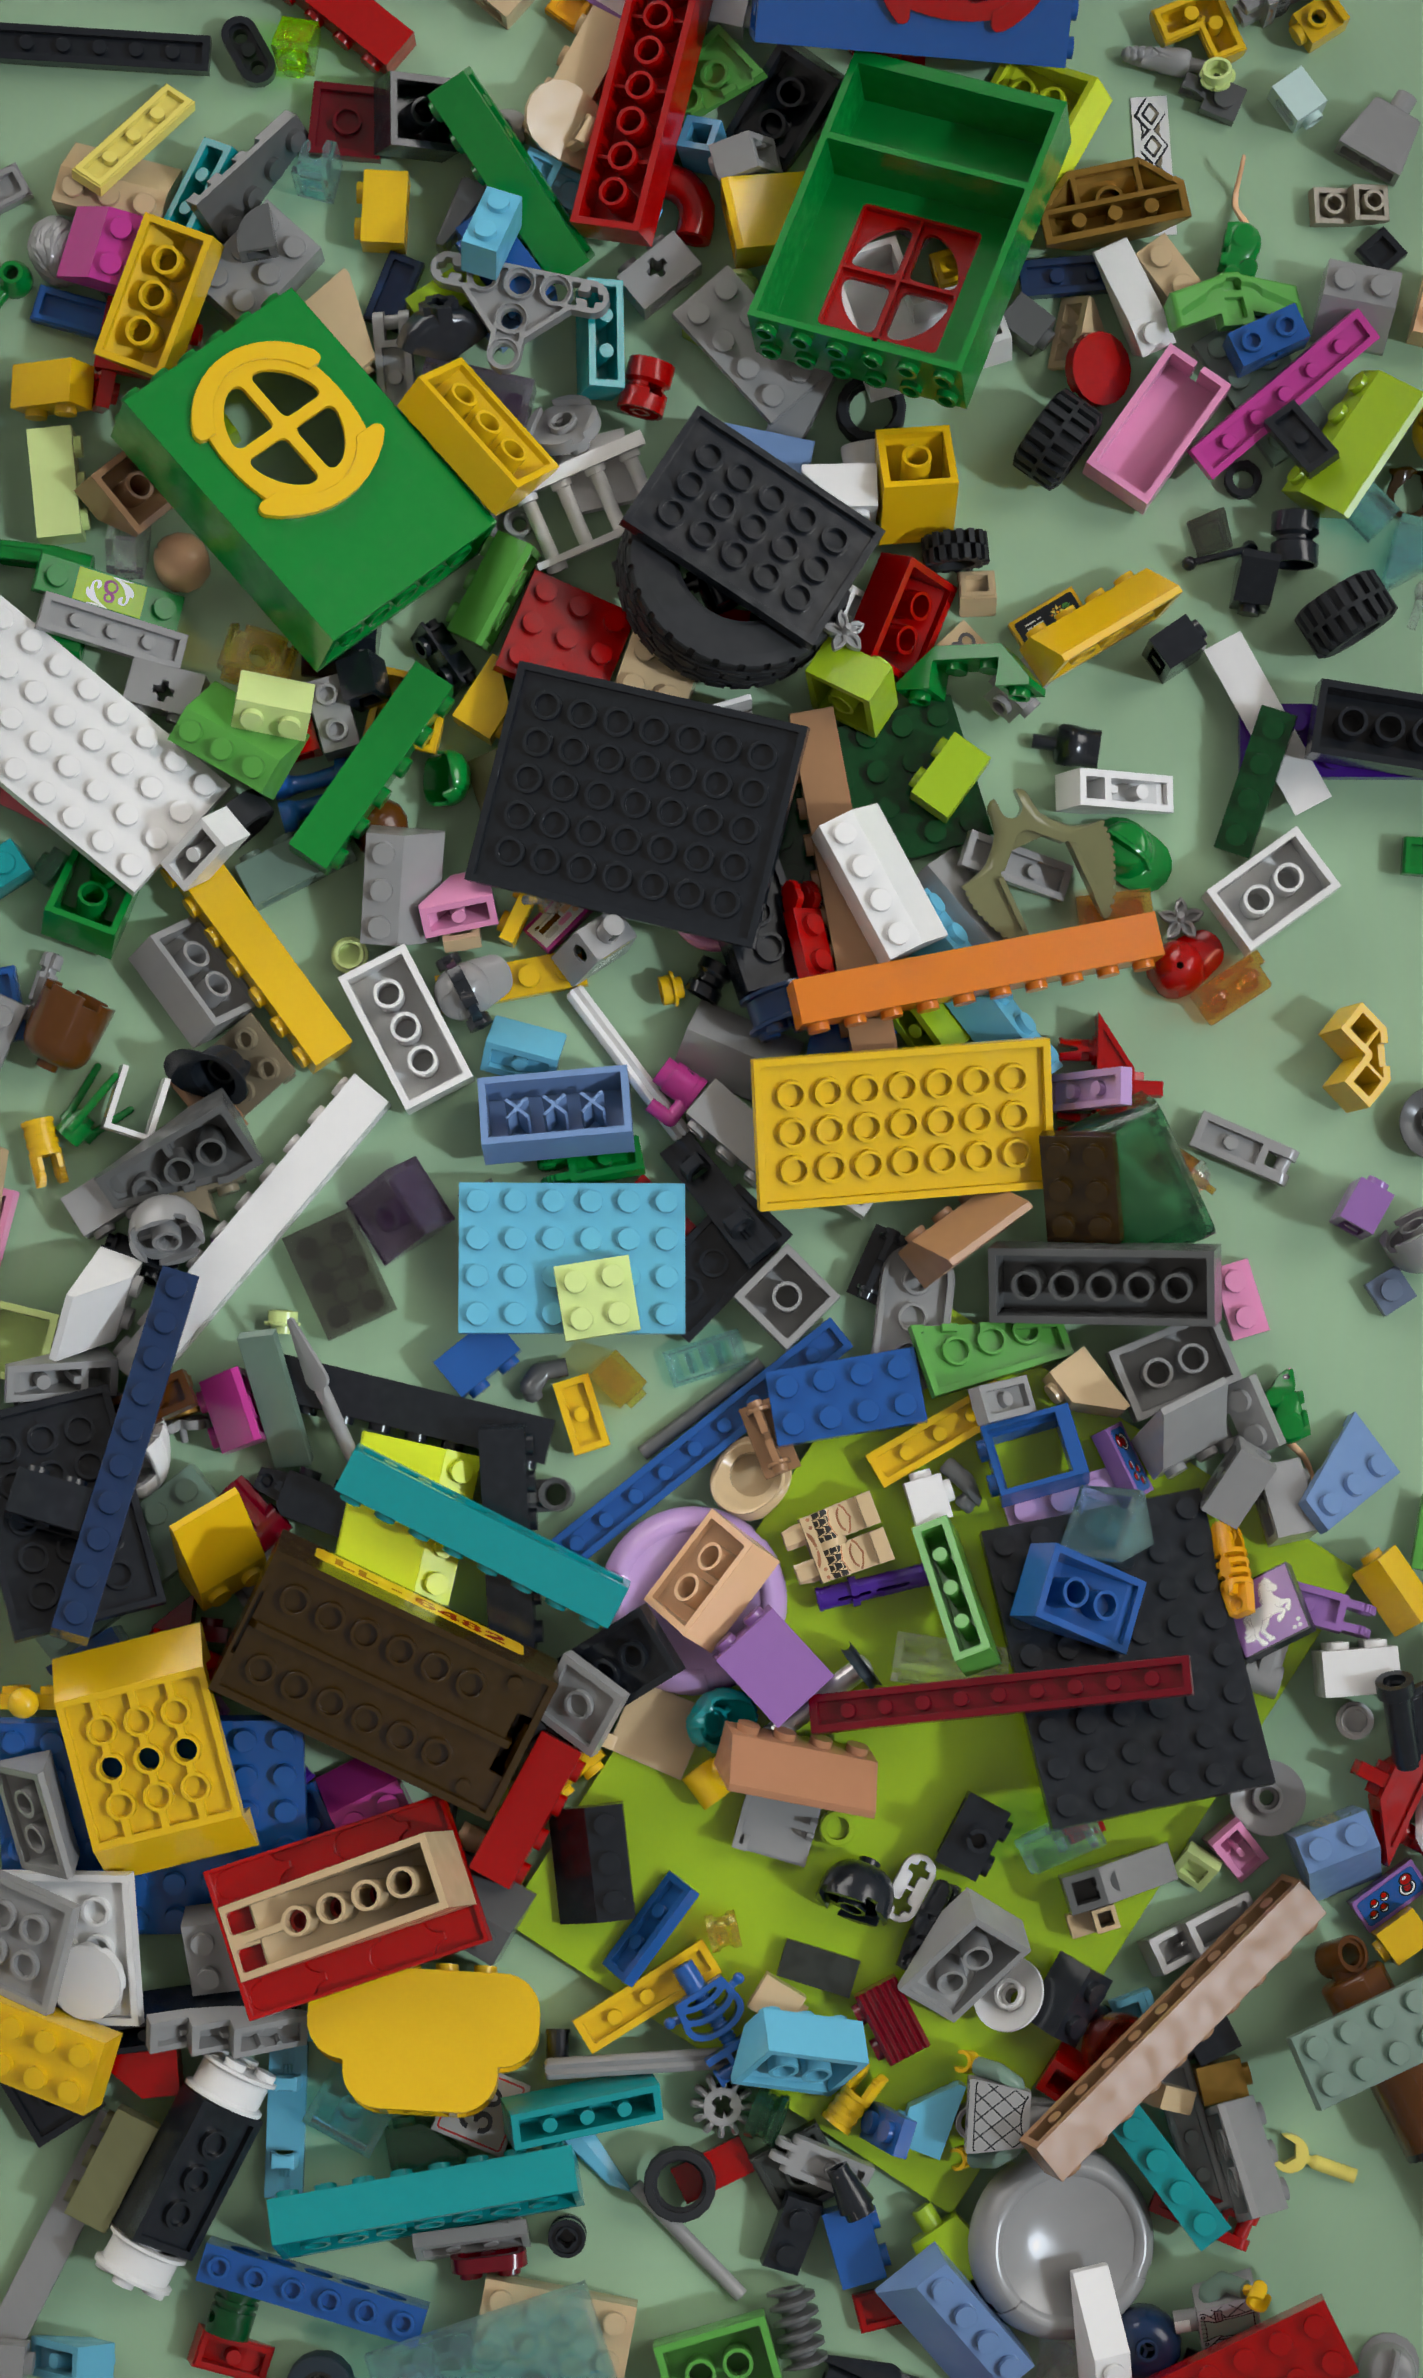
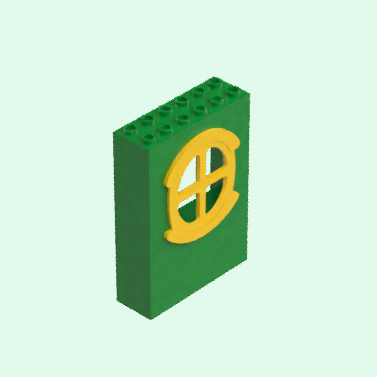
(318, 555)

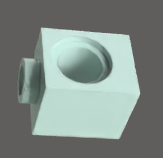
(1298, 100)

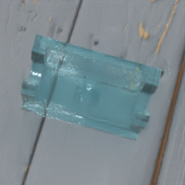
(318, 177)
(1047, 1849)

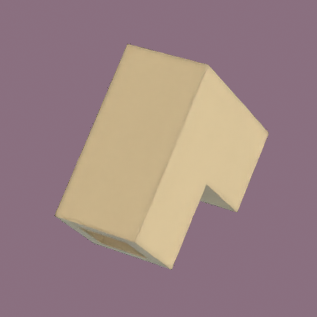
(1092, 1921)
(1172, 2098)

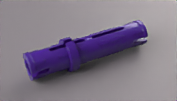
(870, 1587)

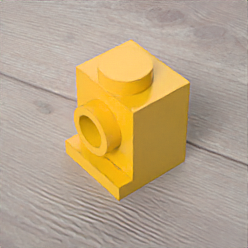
(1311, 34)

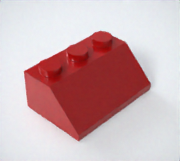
(903, 611)

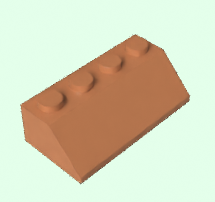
(798, 1768)

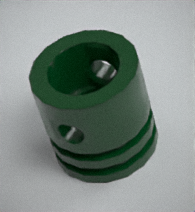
(231, 2316)

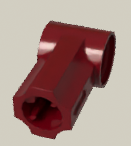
(264, 1516)

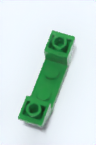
(929, 676)

